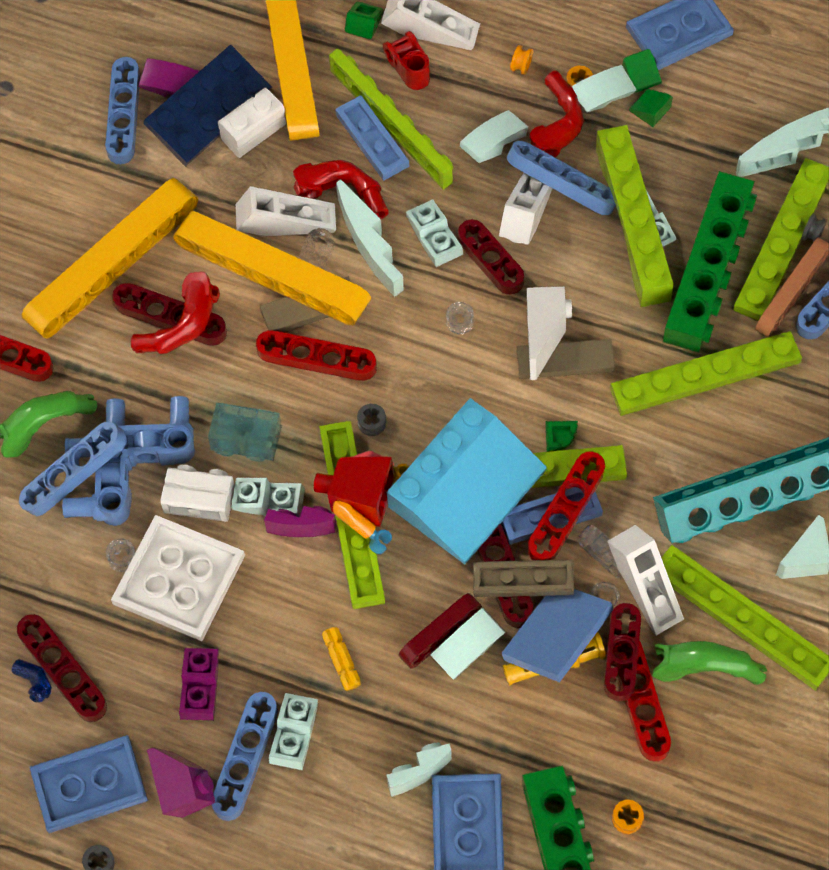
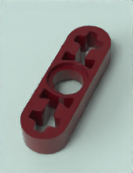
(490, 243)
(439, 630)
(633, 643)

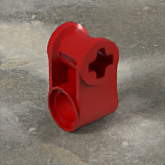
(409, 61)

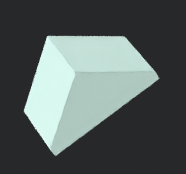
(809, 553)

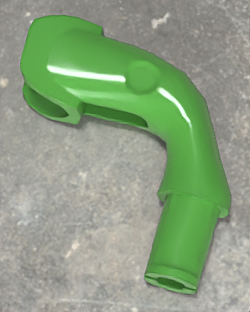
(31, 415)
(705, 656)

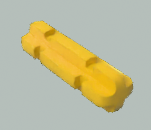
(341, 658)

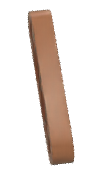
(793, 288)

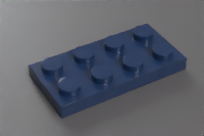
(191, 115)

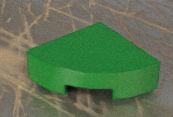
(559, 434)

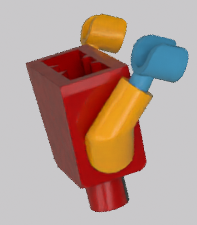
(360, 493)

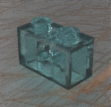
(260, 429)

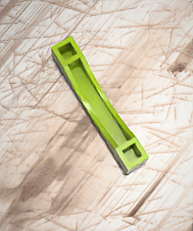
(643, 243)

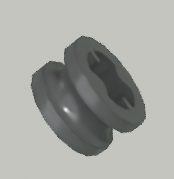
(814, 228)
(371, 409)
(98, 851)

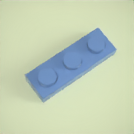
(372, 137)
(525, 517)

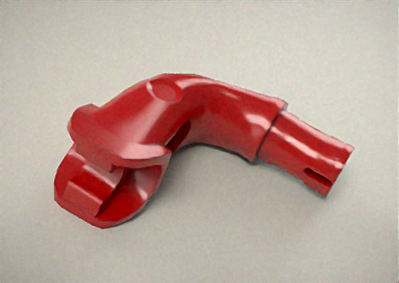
(565, 130)
(314, 179)
(197, 310)

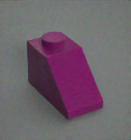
(180, 783)

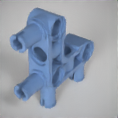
(142, 445)

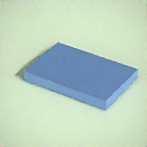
(679, 29)
(557, 633)
(88, 784)
(467, 822)

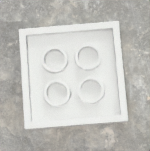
(178, 577)

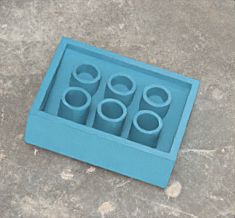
(465, 481)

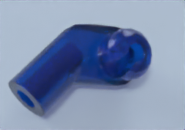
(36, 675)

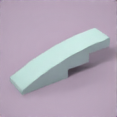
(784, 144)
(366, 233)

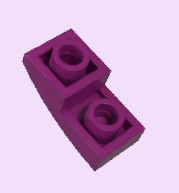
(164, 77)
(311, 523)
(199, 684)

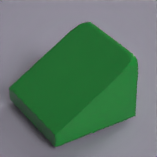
(363, 19)
(642, 70)
(652, 106)

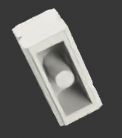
(252, 122)
(197, 493)

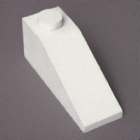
(431, 22)
(524, 209)
(280, 214)
(546, 324)
(646, 578)

